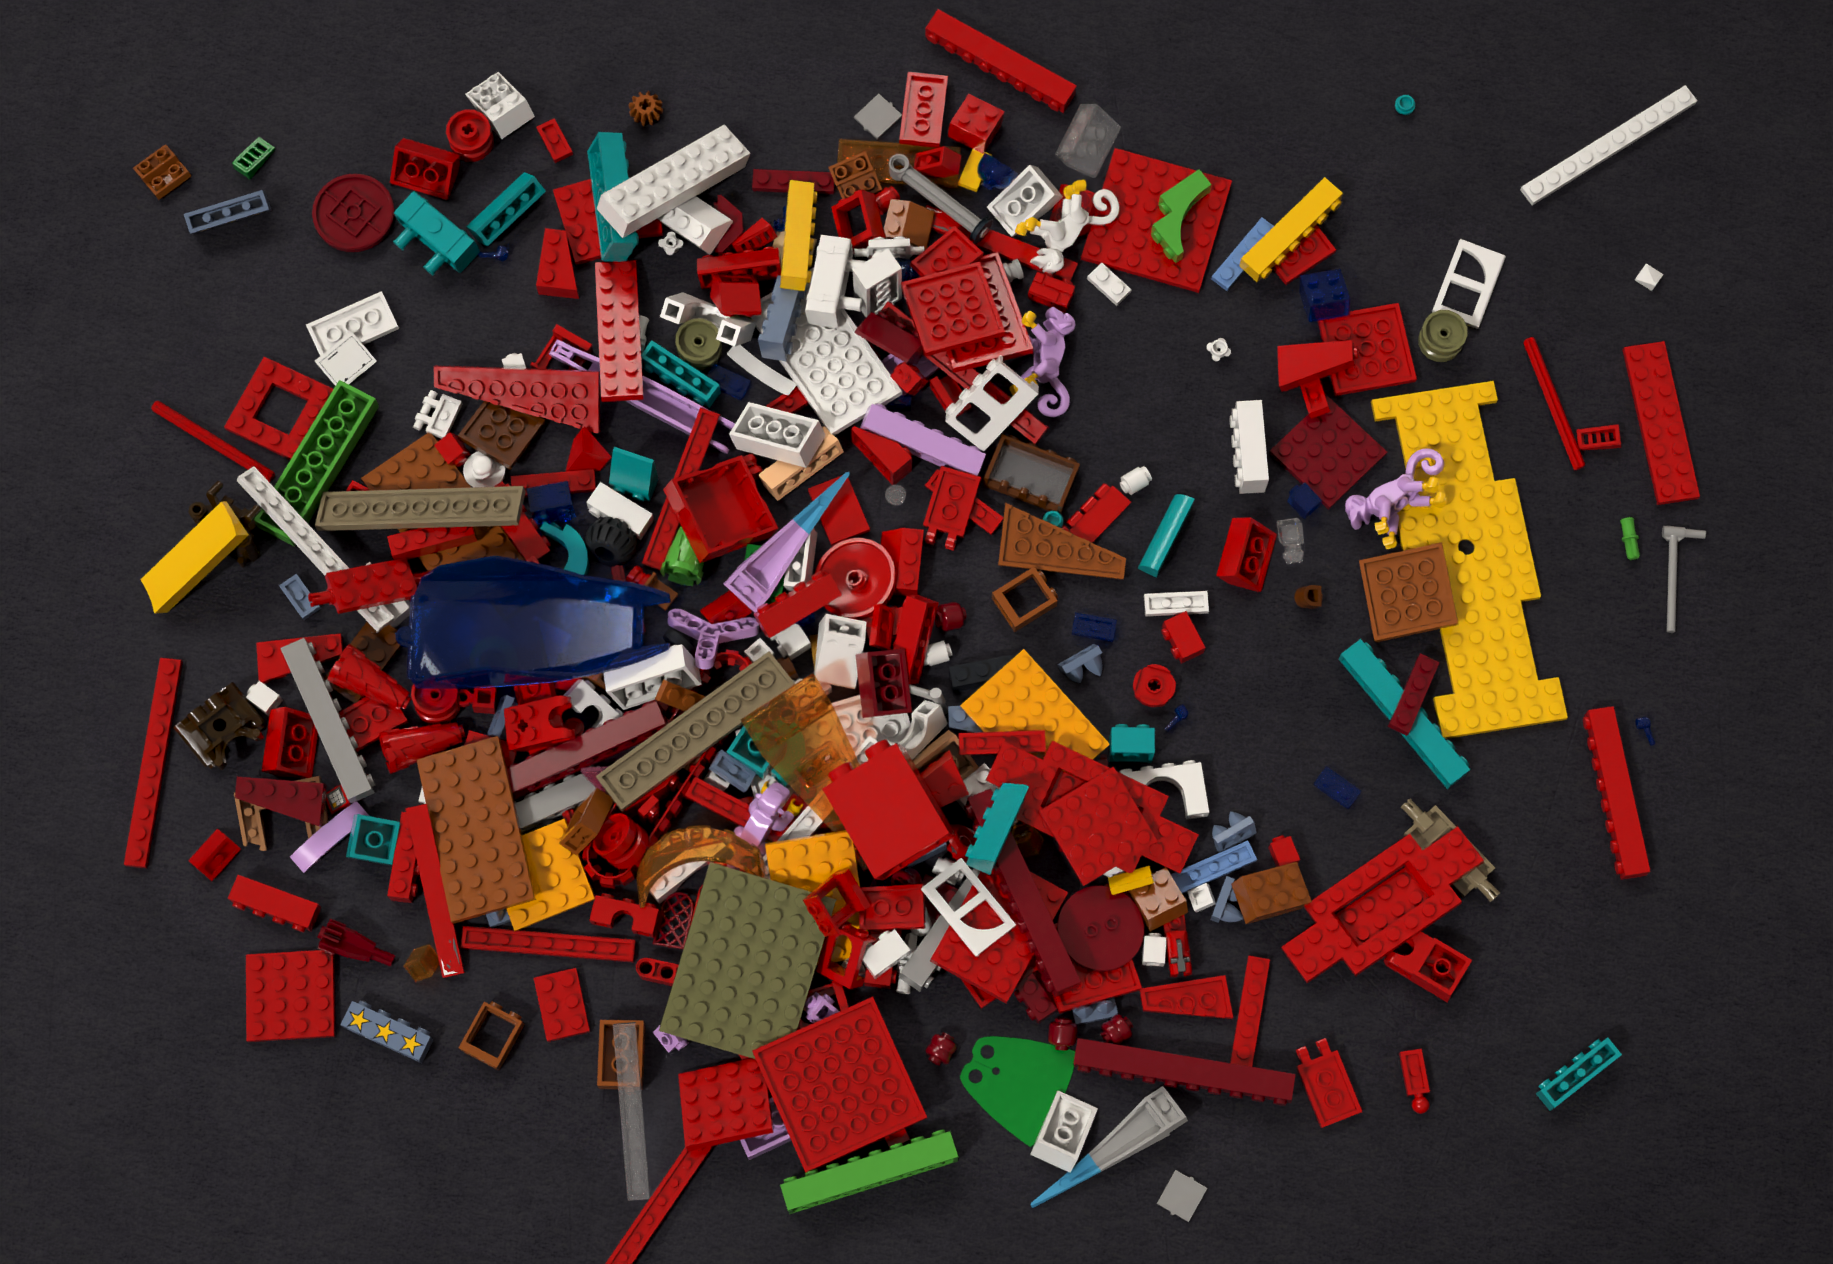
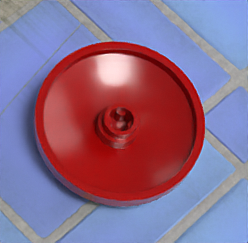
(862, 574)

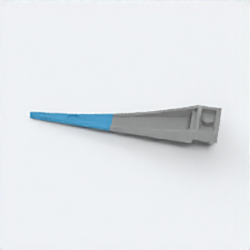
(1144, 1126)

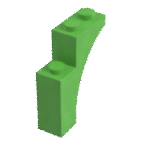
(1176, 204)

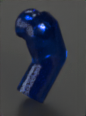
(779, 225)

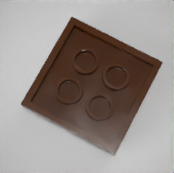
(501, 432)

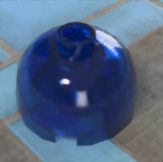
(994, 173)

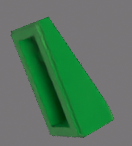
(254, 166)

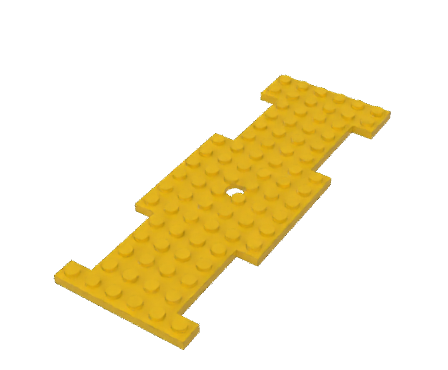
(1490, 647)

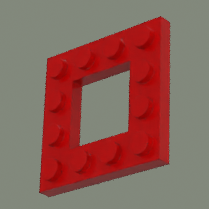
(270, 374)

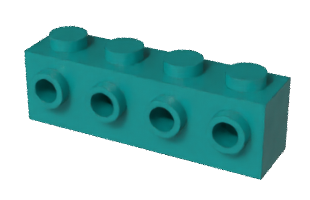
(505, 209)
(679, 374)
(1578, 1074)

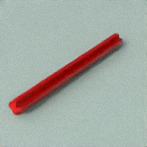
(1554, 403)
(210, 439)

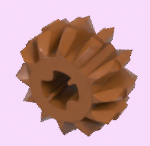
(640, 103)

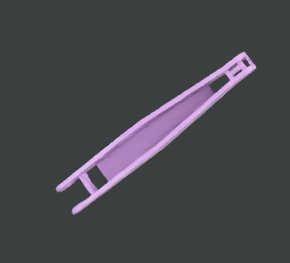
(657, 401)

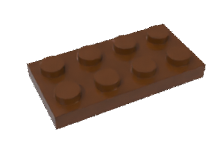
(377, 647)

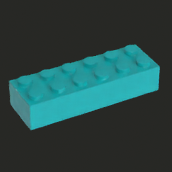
(607, 170)

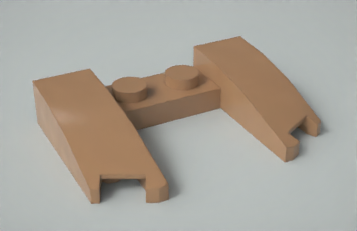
(252, 821)

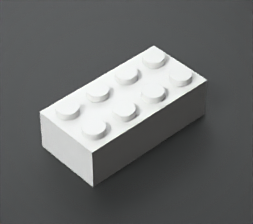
(877, 281)
(777, 434)
(1250, 447)
(642, 680)

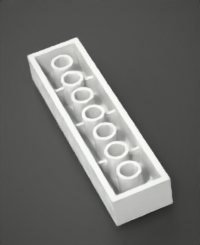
(673, 181)

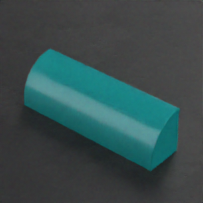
(1166, 534)

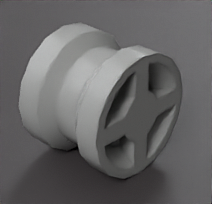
(1013, 270)

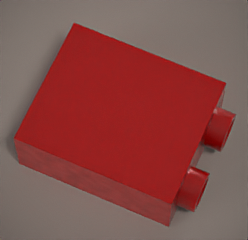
(887, 809)

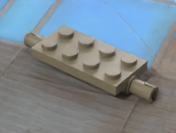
(1434, 825)

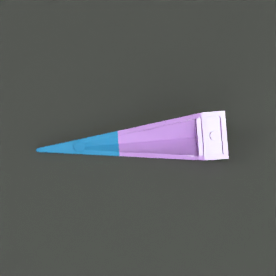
(762, 571)

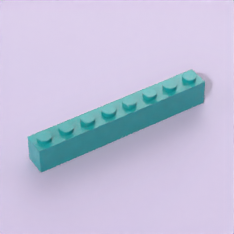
(1386, 692)

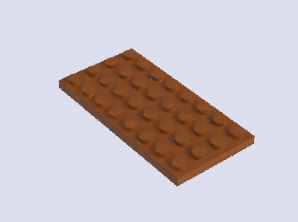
(425, 468)
(476, 829)

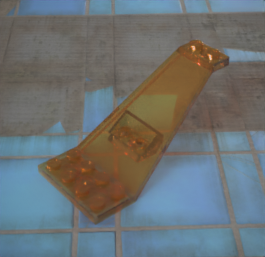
(798, 733)

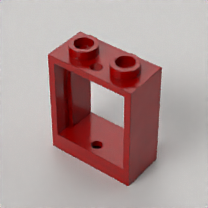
(870, 214)

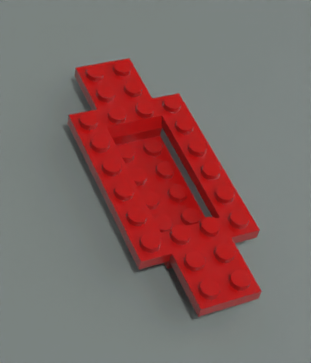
(1050, 783)
(1388, 912)

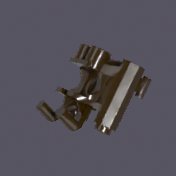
(247, 548)
(227, 705)

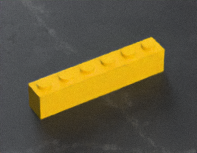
(1291, 229)
(797, 235)

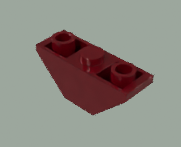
(735, 229)

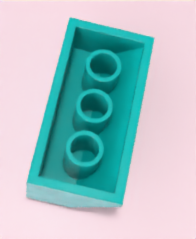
(997, 826)

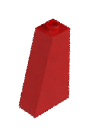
(1311, 361)

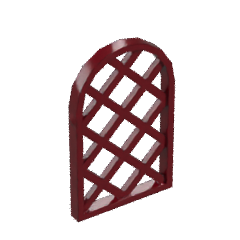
(676, 915)

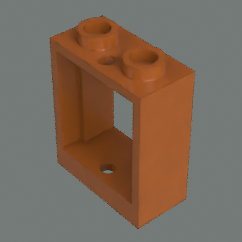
(1007, 611)
(586, 821)
(477, 1053)

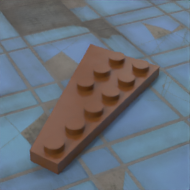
(1037, 543)

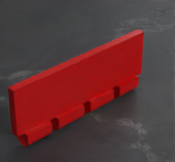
(1097, 513)

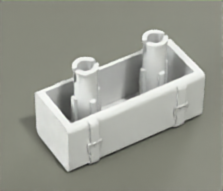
(829, 282)

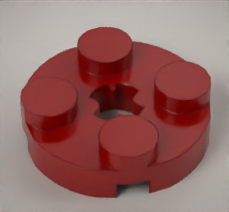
(1160, 696)

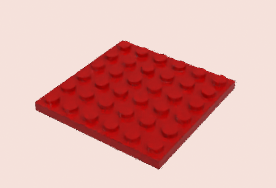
(1128, 241)
(839, 1084)

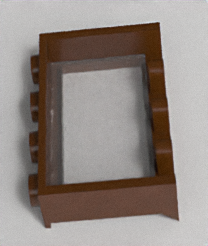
(1031, 474)

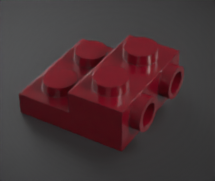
(1036, 997)

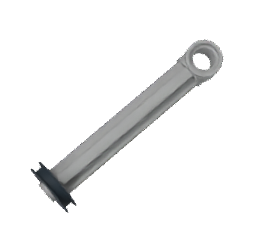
(939, 198)

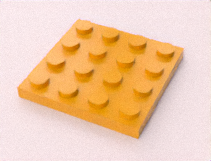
(556, 877)

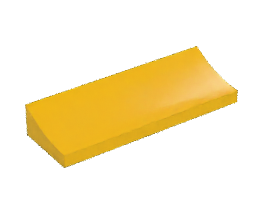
(193, 557)

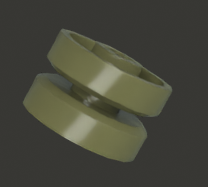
(1442, 335)
(689, 337)

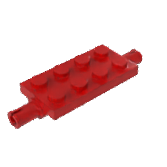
(368, 586)

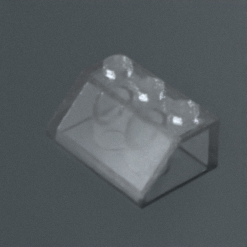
(1088, 139)

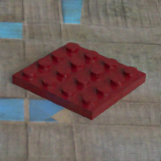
(1328, 453)

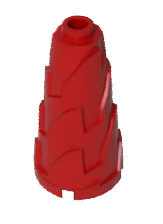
(366, 679)
(413, 743)

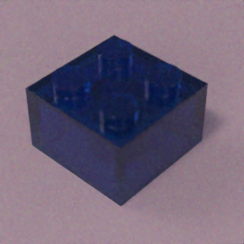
(1324, 295)
(551, 503)

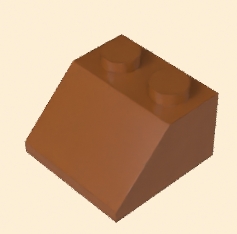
(909, 221)

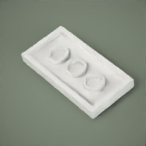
(366, 319)

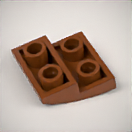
(162, 172)
(854, 175)

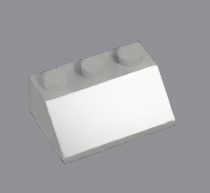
(697, 223)

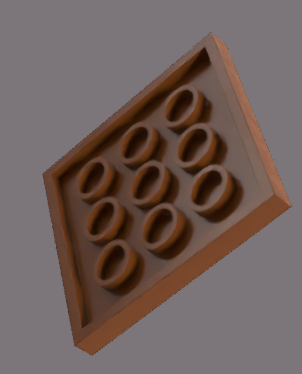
(1408, 592)

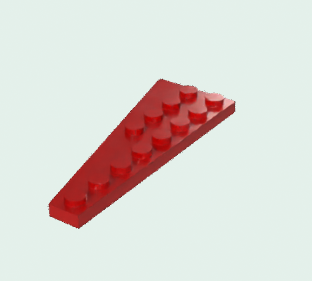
(548, 393)

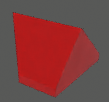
(587, 453)

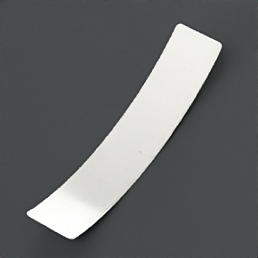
(760, 370)

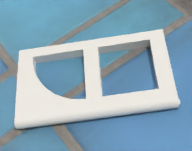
(1491, 264)
(975, 939)

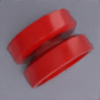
(470, 135)
(436, 704)
(621, 841)

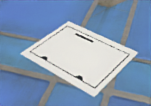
(345, 360)

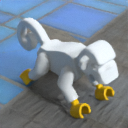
(1064, 232)

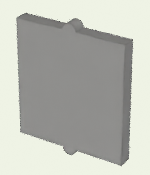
(878, 116)
(1182, 1196)

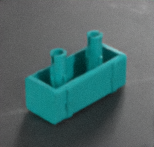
(436, 232)

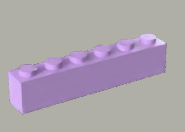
(921, 441)

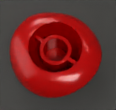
(959, 844)

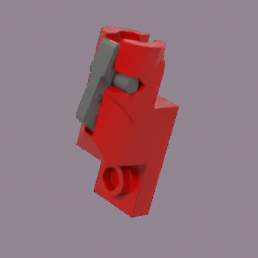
(1177, 947)

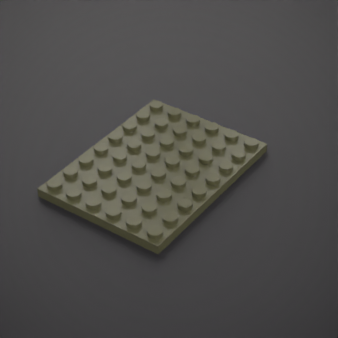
(744, 963)

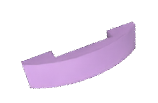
(326, 838)

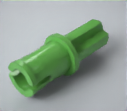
(1630, 538)

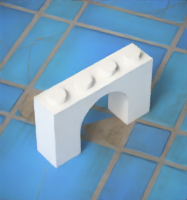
(731, 330)
(1185, 777)

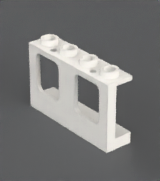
(1000, 414)

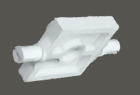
(897, 246)

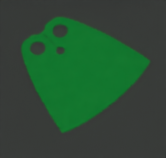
(1024, 1087)

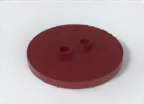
(353, 212)
(1100, 928)

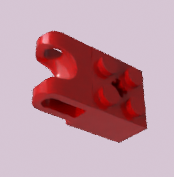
(537, 724)
(1424, 962)

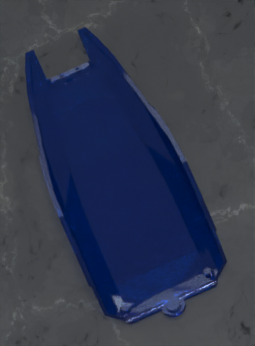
(522, 625)

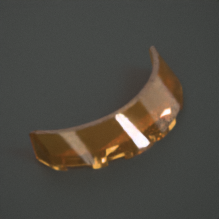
(696, 845)

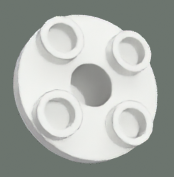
(483, 471)

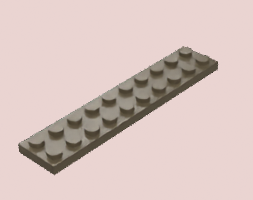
(420, 508)
(693, 731)

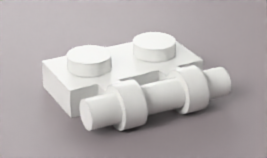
(443, 416)

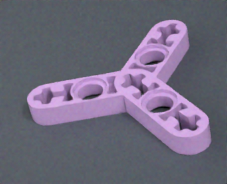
(711, 634)

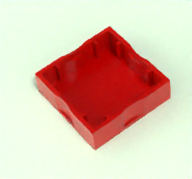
(720, 509)

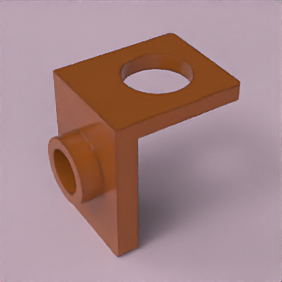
(655, 583)

